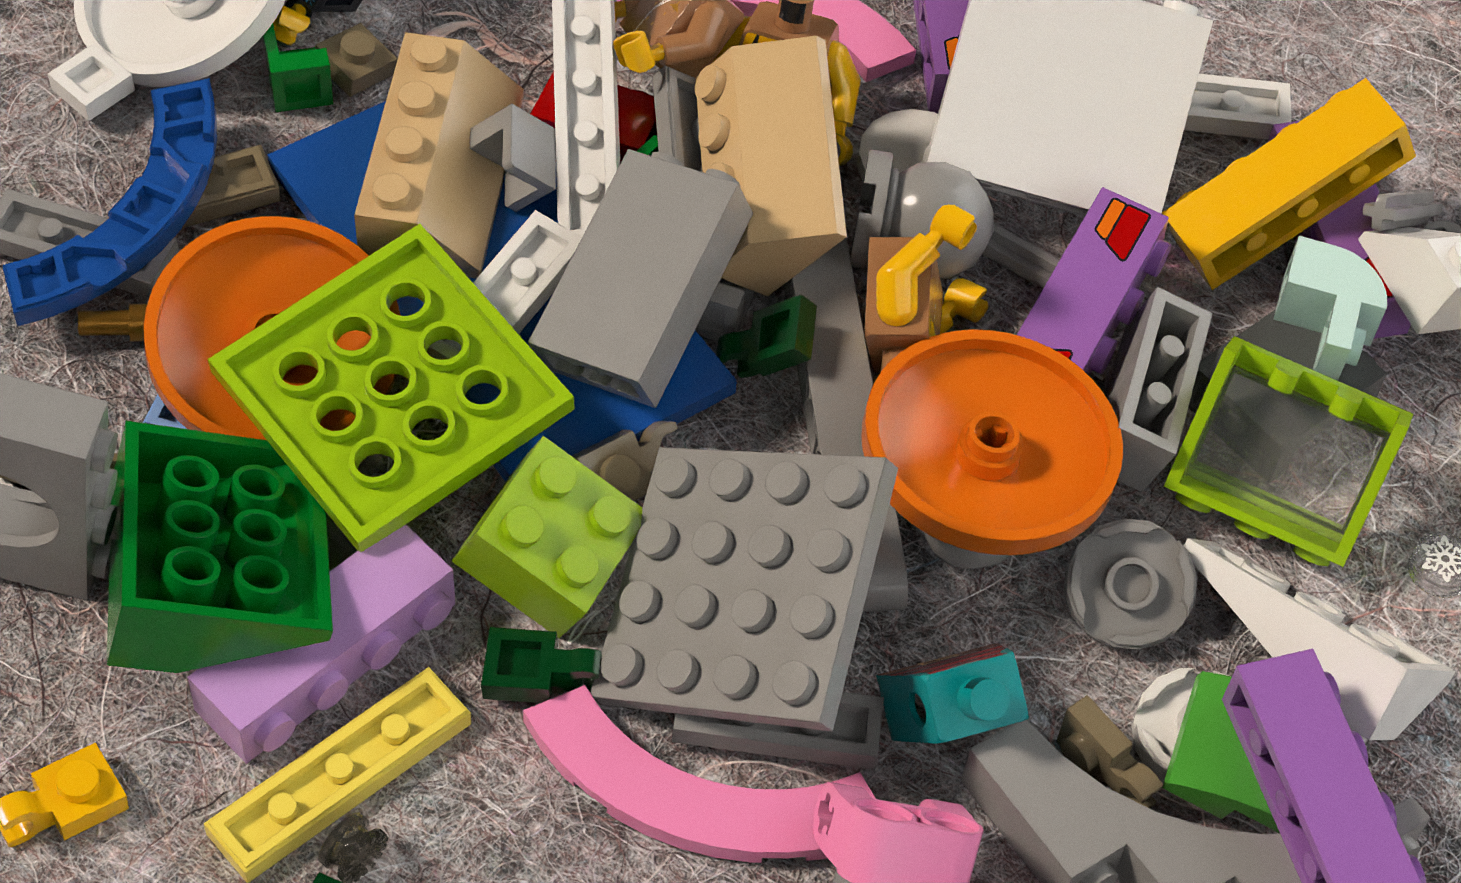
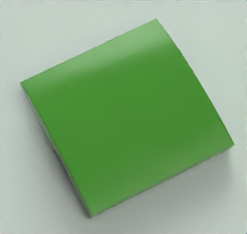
(1209, 759)

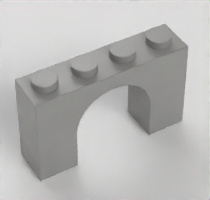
(64, 454)

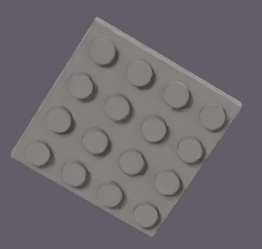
(746, 585)

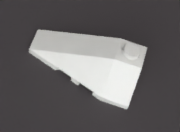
(1421, 274)
(1377, 674)

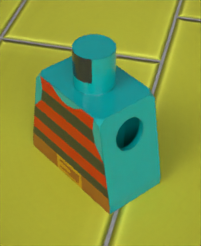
(959, 693)

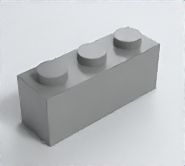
(1155, 382)

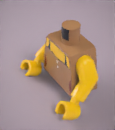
(795, 20)
(907, 290)

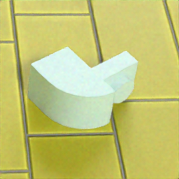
(1333, 295)

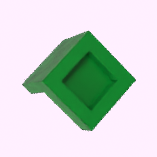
(297, 76)

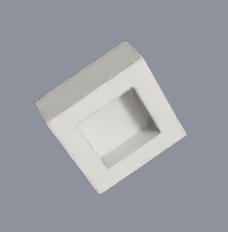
(91, 82)

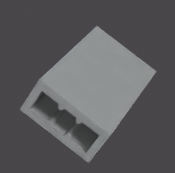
(642, 276)

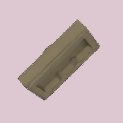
(235, 185)

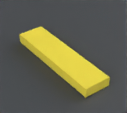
(337, 774)

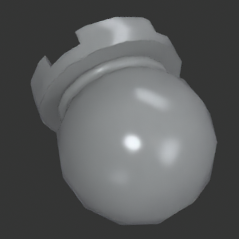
(907, 203)

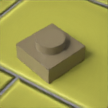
(358, 59)

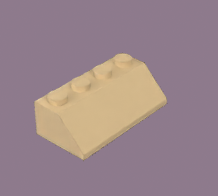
(773, 130)
(423, 153)

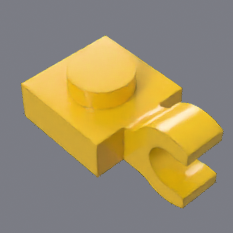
(68, 794)

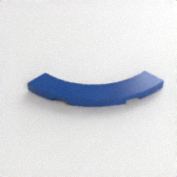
(138, 223)

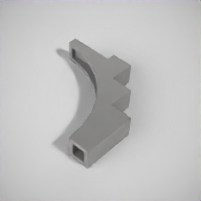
(1085, 833)

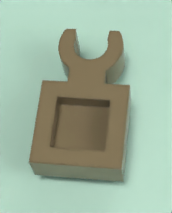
(626, 461)
(1103, 752)

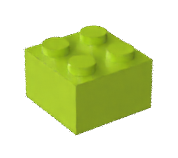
(551, 537)

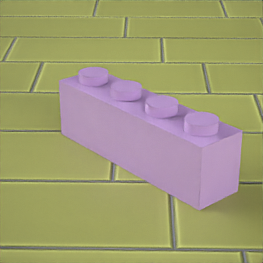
(376, 607)

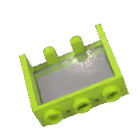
(1287, 452)

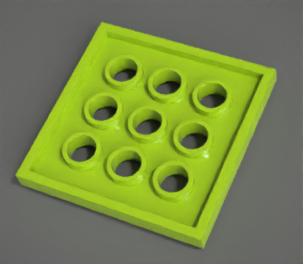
(383, 424)

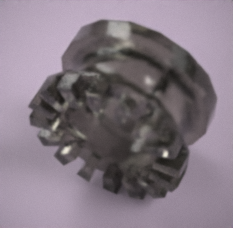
(352, 847)

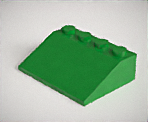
(211, 552)

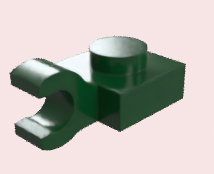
(778, 338)
(528, 664)

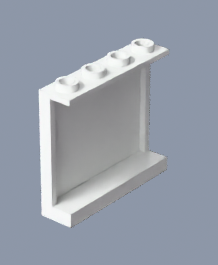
(1071, 98)

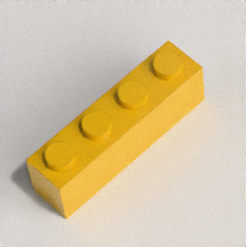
(1289, 183)

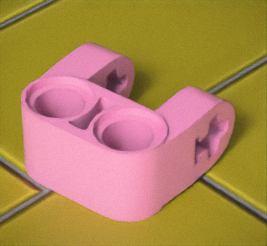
(895, 840)

